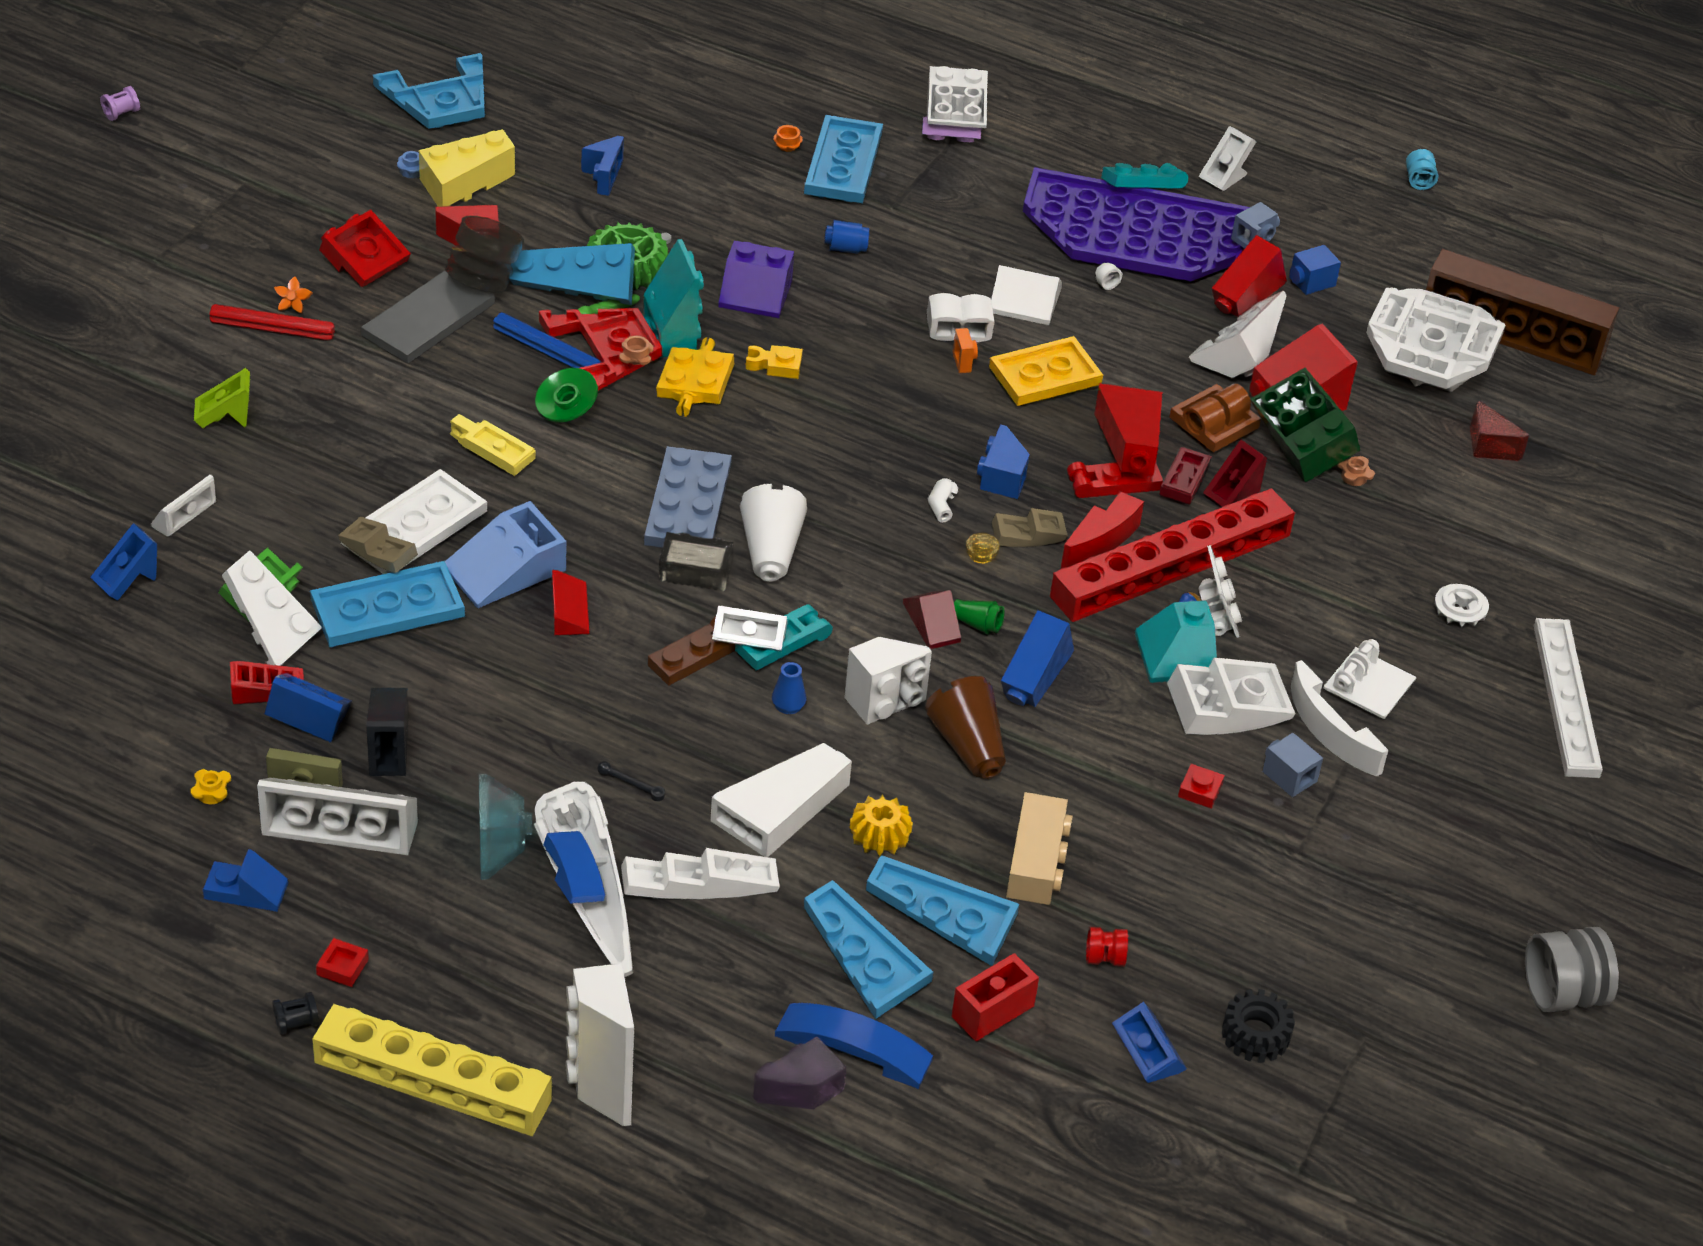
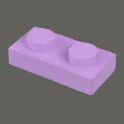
(938, 132)

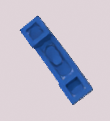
(859, 1036)

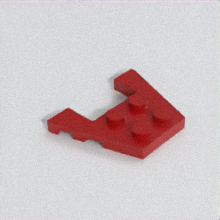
(605, 337)

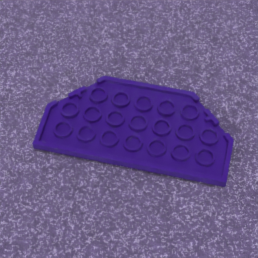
(1133, 225)

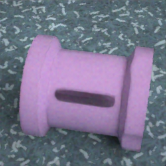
(120, 103)

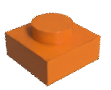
(964, 350)

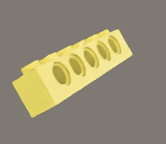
(433, 1069)

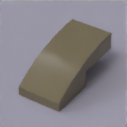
(1036, 529)
(373, 543)

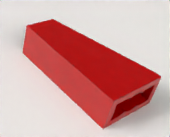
(1130, 425)

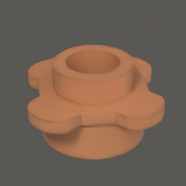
(636, 351)
(1356, 471)

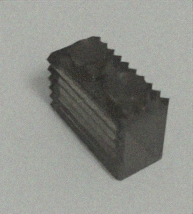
(696, 561)

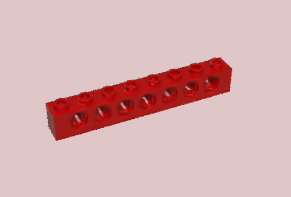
(1170, 554)

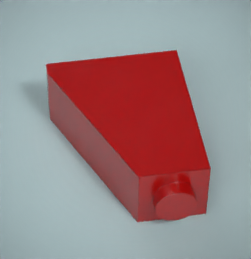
(1250, 277)

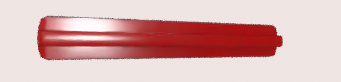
(272, 322)

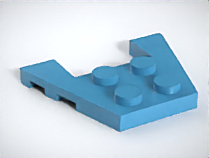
(439, 101)

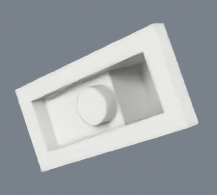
(1227, 159)

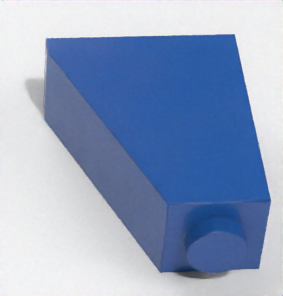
(1038, 659)

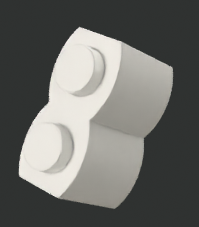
(952, 312)

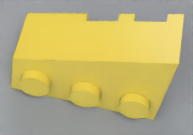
(465, 166)

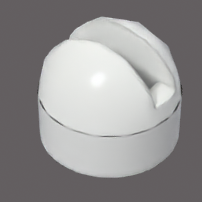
(1108, 275)

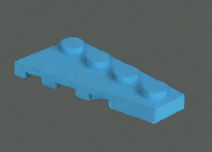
(951, 909)
(869, 954)

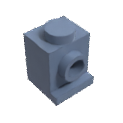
(1255, 221)

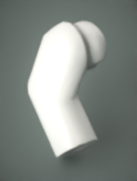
(939, 496)

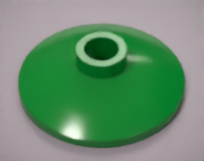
(566, 395)

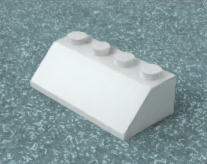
(337, 815)
(601, 1040)

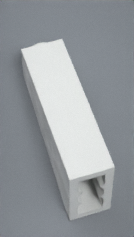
(781, 799)

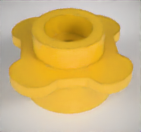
(210, 786)

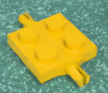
(695, 376)

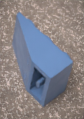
(508, 555)

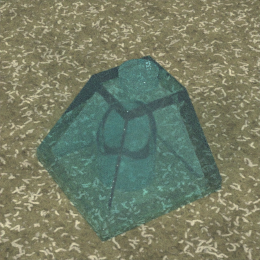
(501, 825)

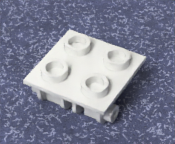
(1219, 596)
(1369, 680)

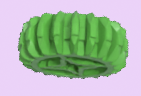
(649, 248)

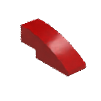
(1103, 529)

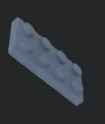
(688, 494)

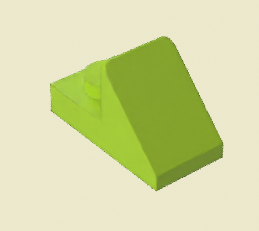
(227, 397)

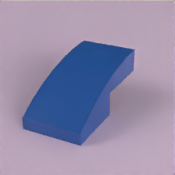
(577, 868)

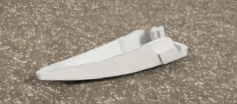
(580, 809)

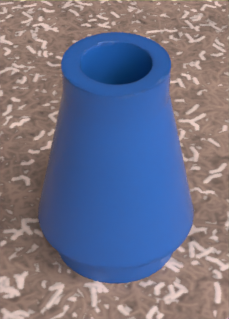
(789, 690)

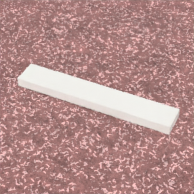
(1567, 698)

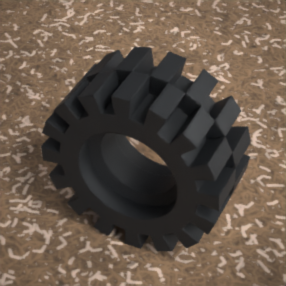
(1256, 1042)

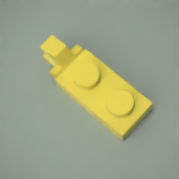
(492, 444)

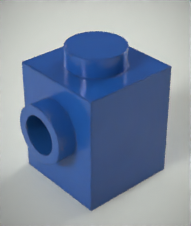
(1315, 269)

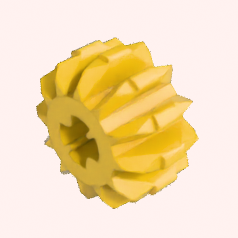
(881, 825)

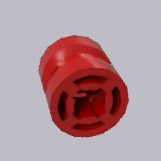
(1107, 946)

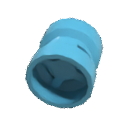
(1421, 169)

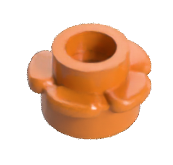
(788, 138)

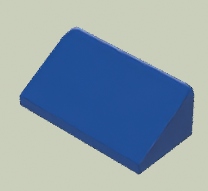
(1148, 1044)

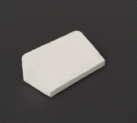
(185, 507)
(750, 628)

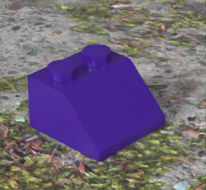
(756, 279)

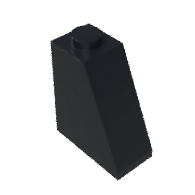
(387, 731)

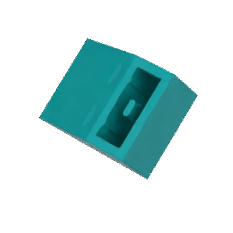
(674, 301)

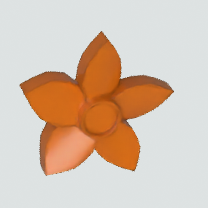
(292, 295)

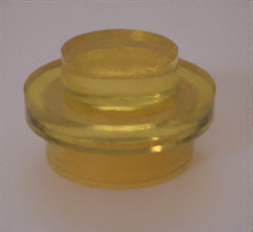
(982, 547)

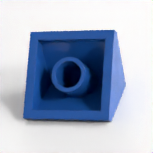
(306, 706)

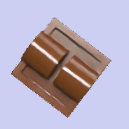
(1217, 416)

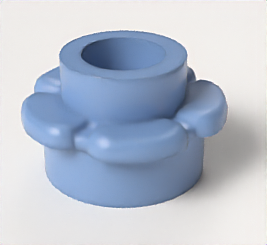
(409, 164)

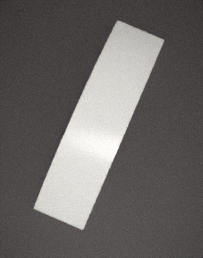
(1356, 748)

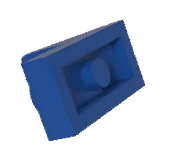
(604, 162)
(130, 556)
(249, 885)

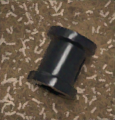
(295, 1013)

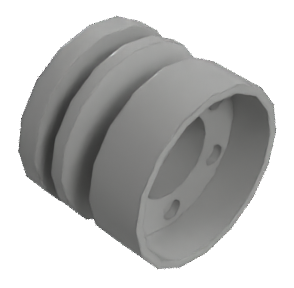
(1571, 969)

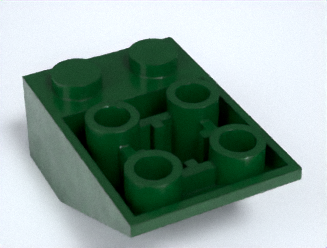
(1306, 424)

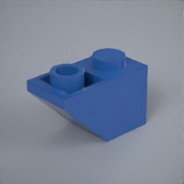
(1005, 464)

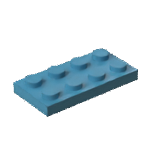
(843, 159)
(387, 603)

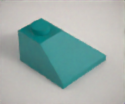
(1176, 636)

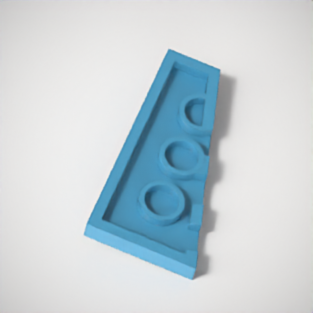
(586, 270)

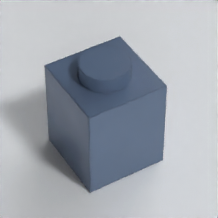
(1292, 764)

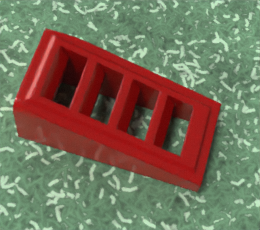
(253, 681)

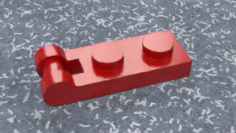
(1110, 480)

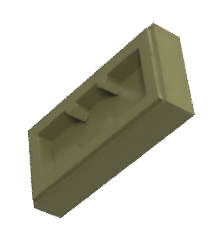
(304, 767)

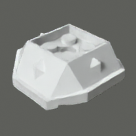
(1432, 337)

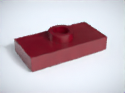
(1185, 475)

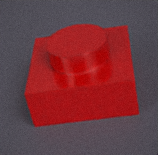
(1201, 786)
(342, 962)

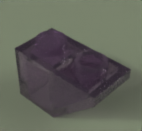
(801, 1078)

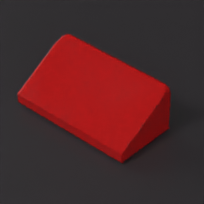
(569, 604)

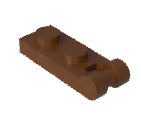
(688, 654)

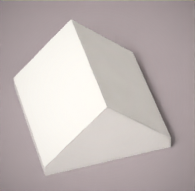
(1025, 295)

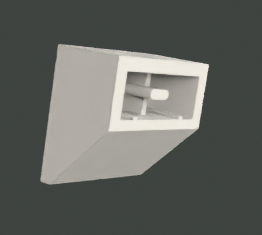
(886, 677)

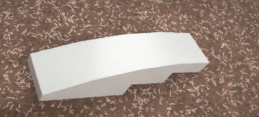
(705, 877)

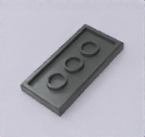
(426, 317)

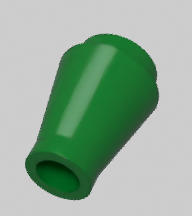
(981, 615)

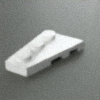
(273, 612)

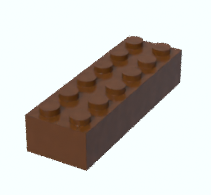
(1535, 313)

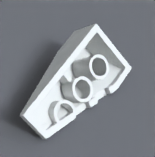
(1244, 341)

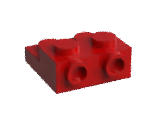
(363, 248)

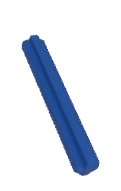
(542, 342)

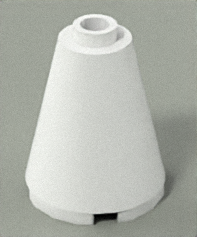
(772, 527)

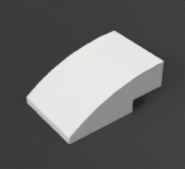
(1229, 696)

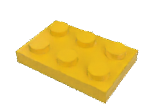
(1045, 371)

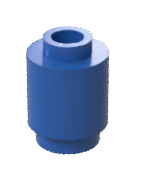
(846, 237)

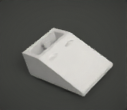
(957, 97)

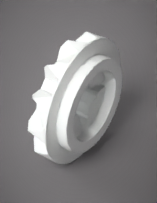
(1464, 596)

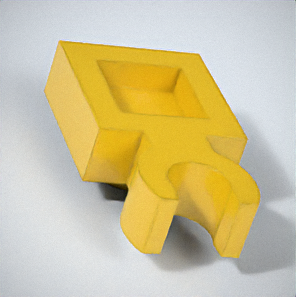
(779, 361)

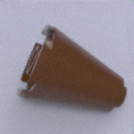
(970, 724)

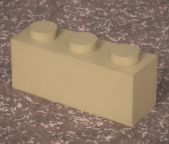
(1039, 849)

